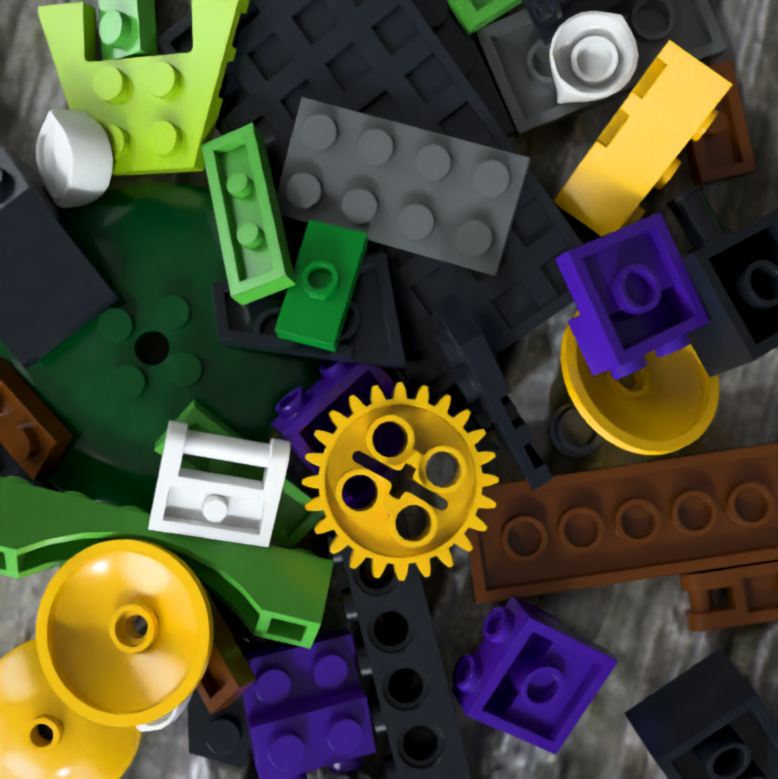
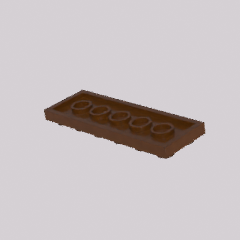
(627, 523)

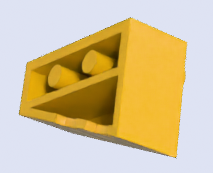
(642, 141)

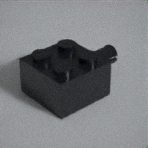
(734, 281)

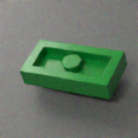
(324, 285)

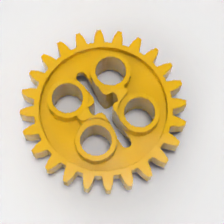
(373, 528)

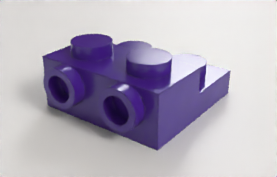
(630, 297)
(309, 410)
(530, 675)
(307, 708)

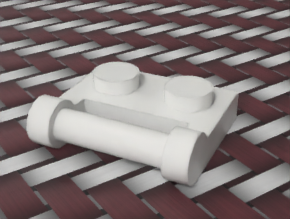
(215, 503)

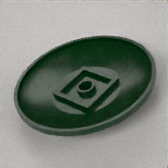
(161, 260)

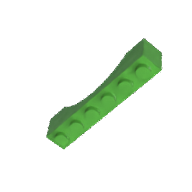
(270, 588)

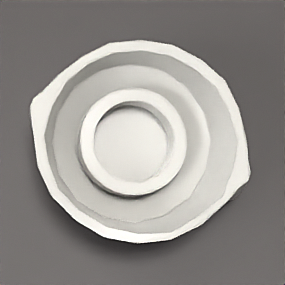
(592, 56)
(73, 157)

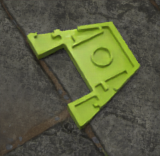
(150, 105)

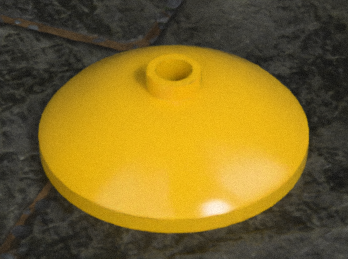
(653, 409)
(91, 637)
(78, 745)

